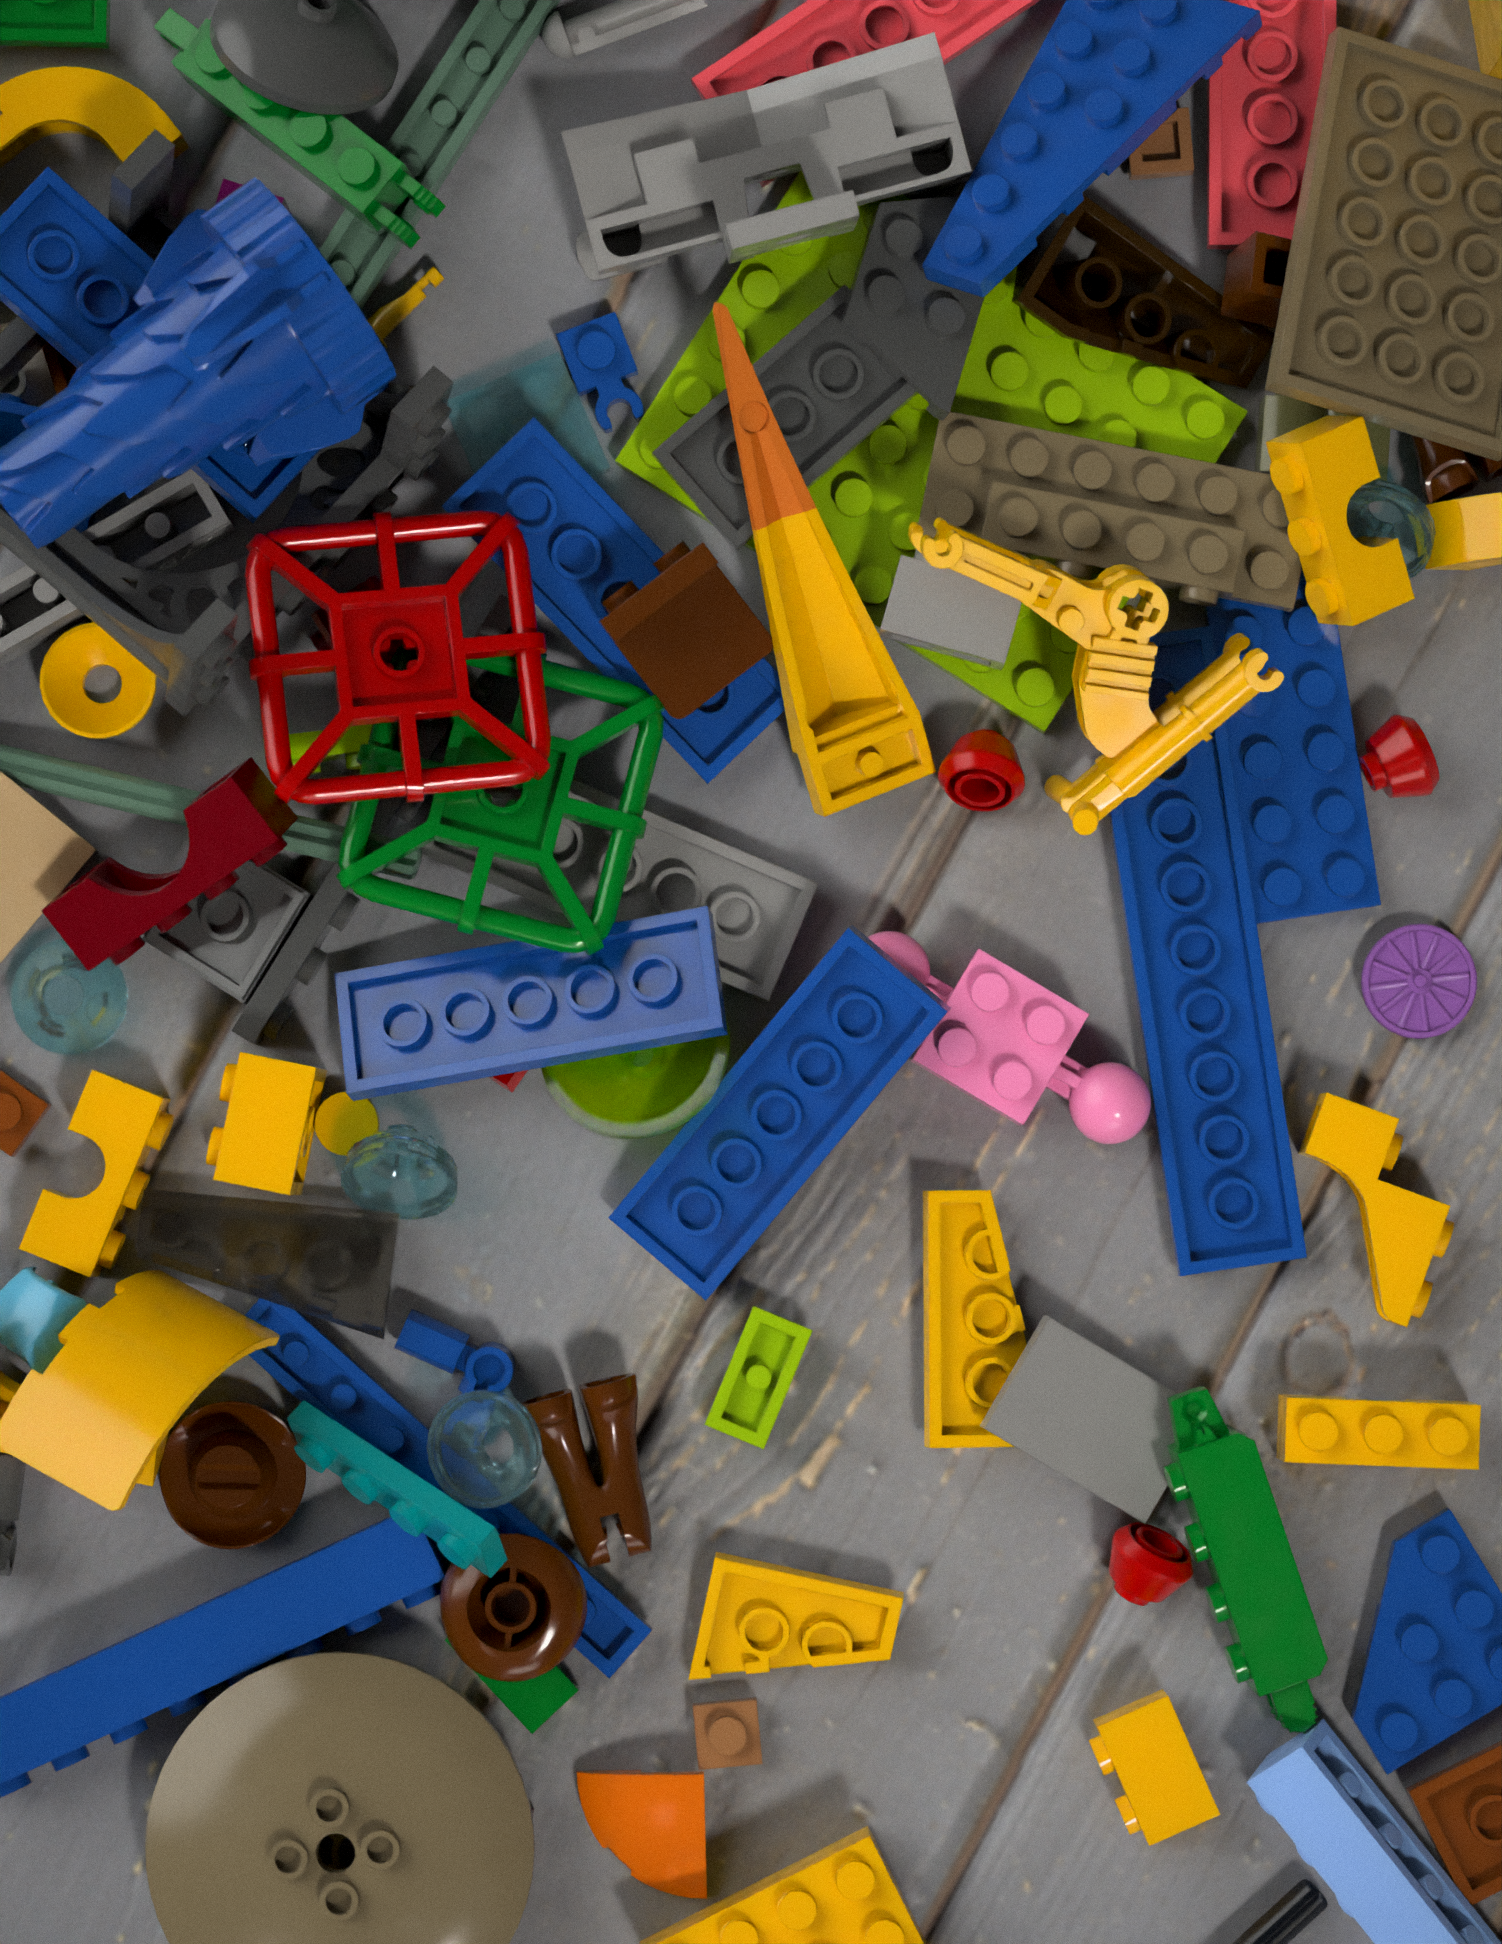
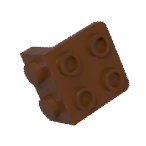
(685, 629)

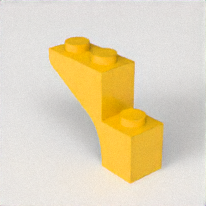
(1397, 1224)

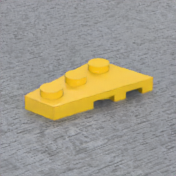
(789, 1617)

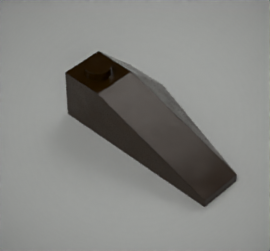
(1122, 294)

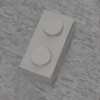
(949, 613)

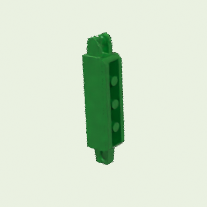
(319, 146)
(1247, 1557)

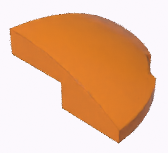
(651, 1825)

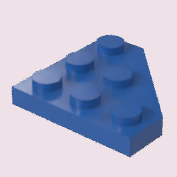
(1430, 1645)

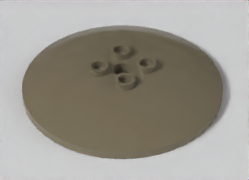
(350, 1752)

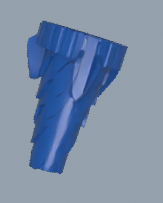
(230, 347)

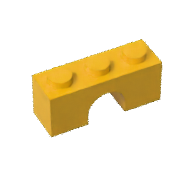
(1317, 475)
(125, 1127)
(1378, 1432)

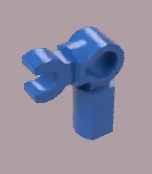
(447, 1348)

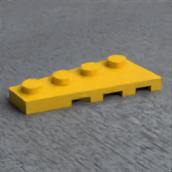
(968, 1317)

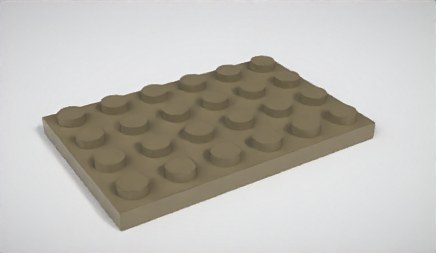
(1398, 248)

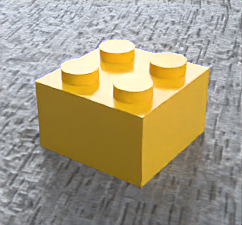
(266, 1123)

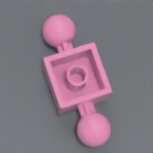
(1011, 1042)

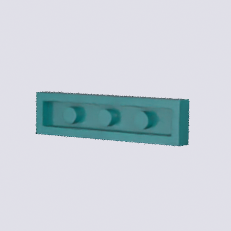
(409, 1498)

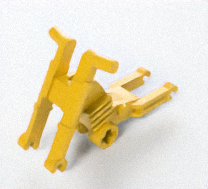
(1109, 667)

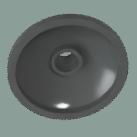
(307, 52)

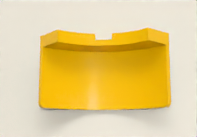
(124, 1383)

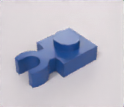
(600, 362)

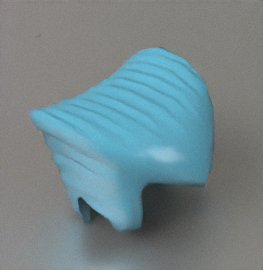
(34, 1315)

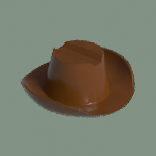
(231, 1475)
(521, 1616)

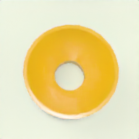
(64, 680)

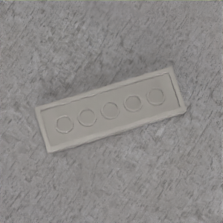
(671, 870)

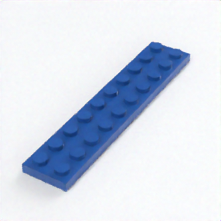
(1205, 999)

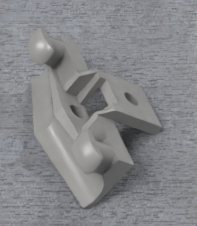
(681, 171)

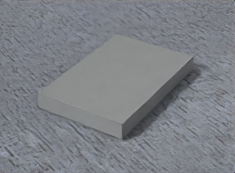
(1087, 1418)

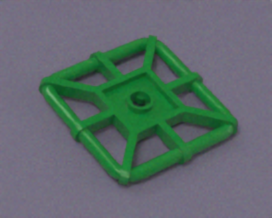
(524, 828)

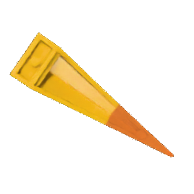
(836, 679)

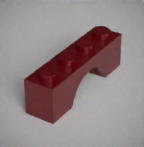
(226, 826)

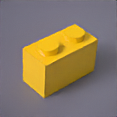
(1154, 1768)

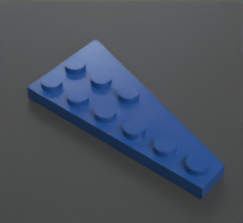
(1081, 110)

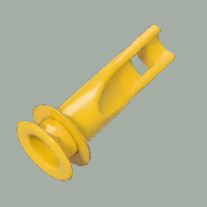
(393, 313)

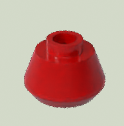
(1400, 760)
(982, 771)
(1148, 1563)

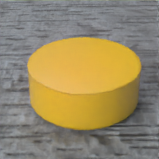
(345, 1122)

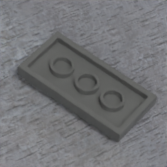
(824, 398)

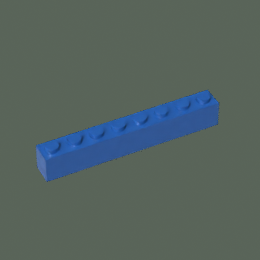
(213, 1644)

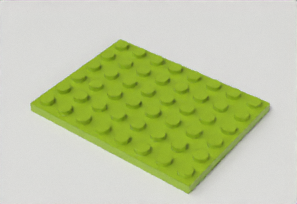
(1011, 374)

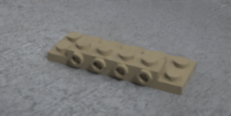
(1112, 504)

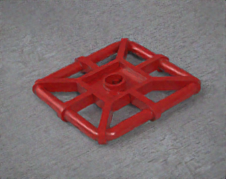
(372, 690)

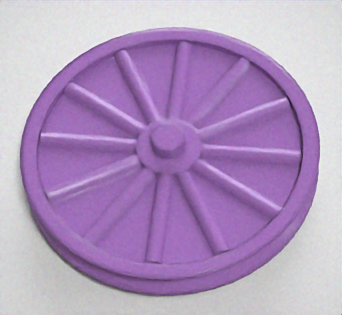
(1419, 981)

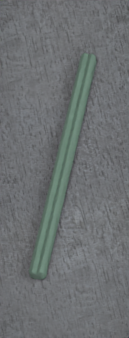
(168, 801)

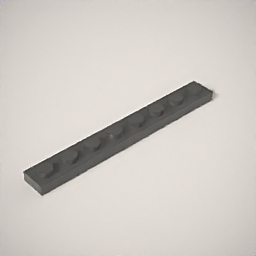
(334, 906)

